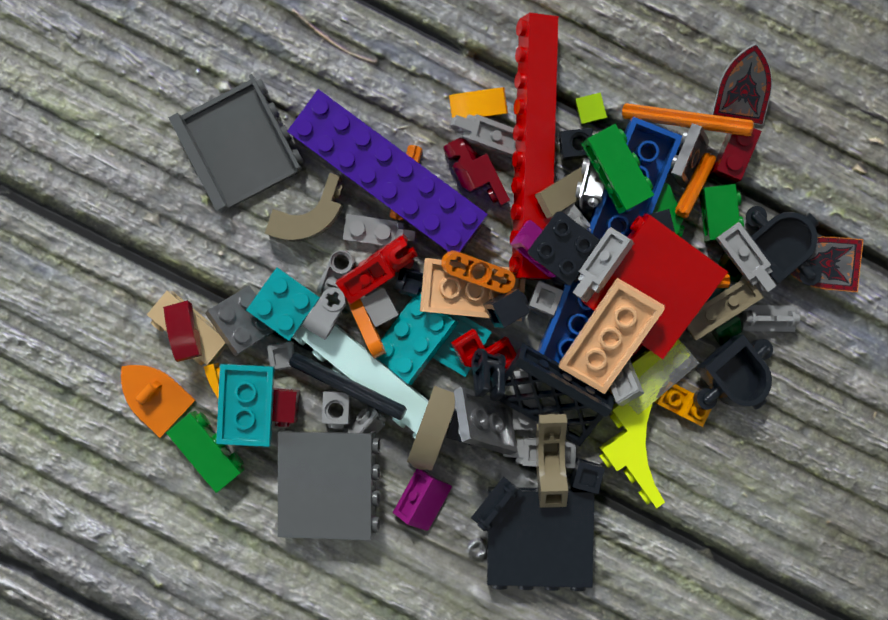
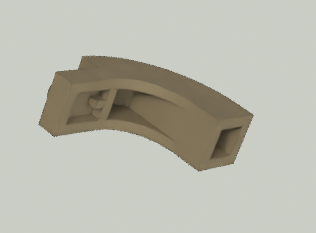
(313, 223)
(432, 429)
(551, 460)

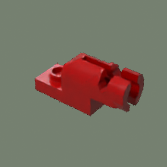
(375, 269)

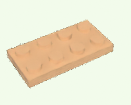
(456, 296)
(611, 335)

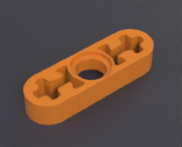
(458, 272)
(367, 329)

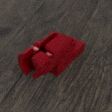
(475, 172)

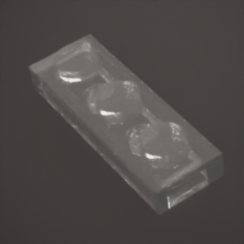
(663, 376)

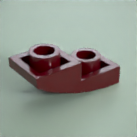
(181, 331)

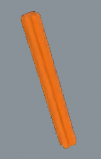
(686, 118)

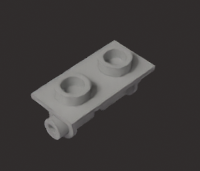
(589, 189)
(770, 318)
(367, 421)

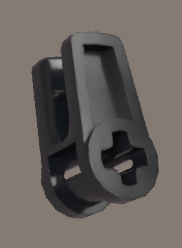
(488, 374)

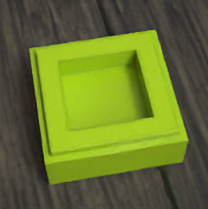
(590, 108)

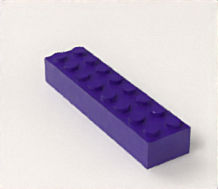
(387, 173)

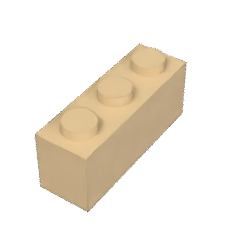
(211, 342)

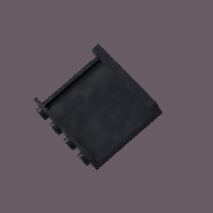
(543, 544)

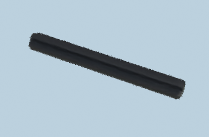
(348, 386)

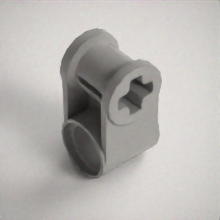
(333, 273)
(322, 316)

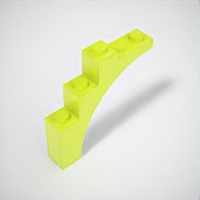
(629, 445)

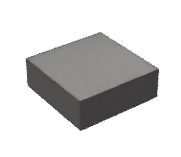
(280, 354)

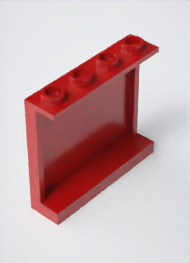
(668, 272)

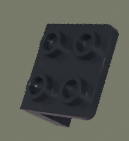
(563, 247)

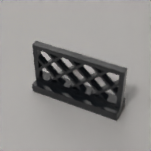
(544, 369)

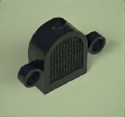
(786, 243)
(736, 374)

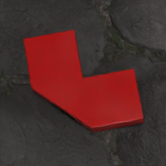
(470, 342)

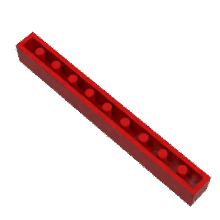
(534, 128)

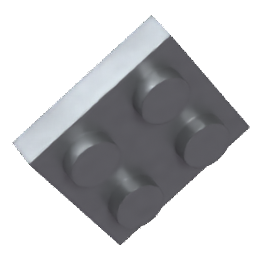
(693, 147)
(237, 325)

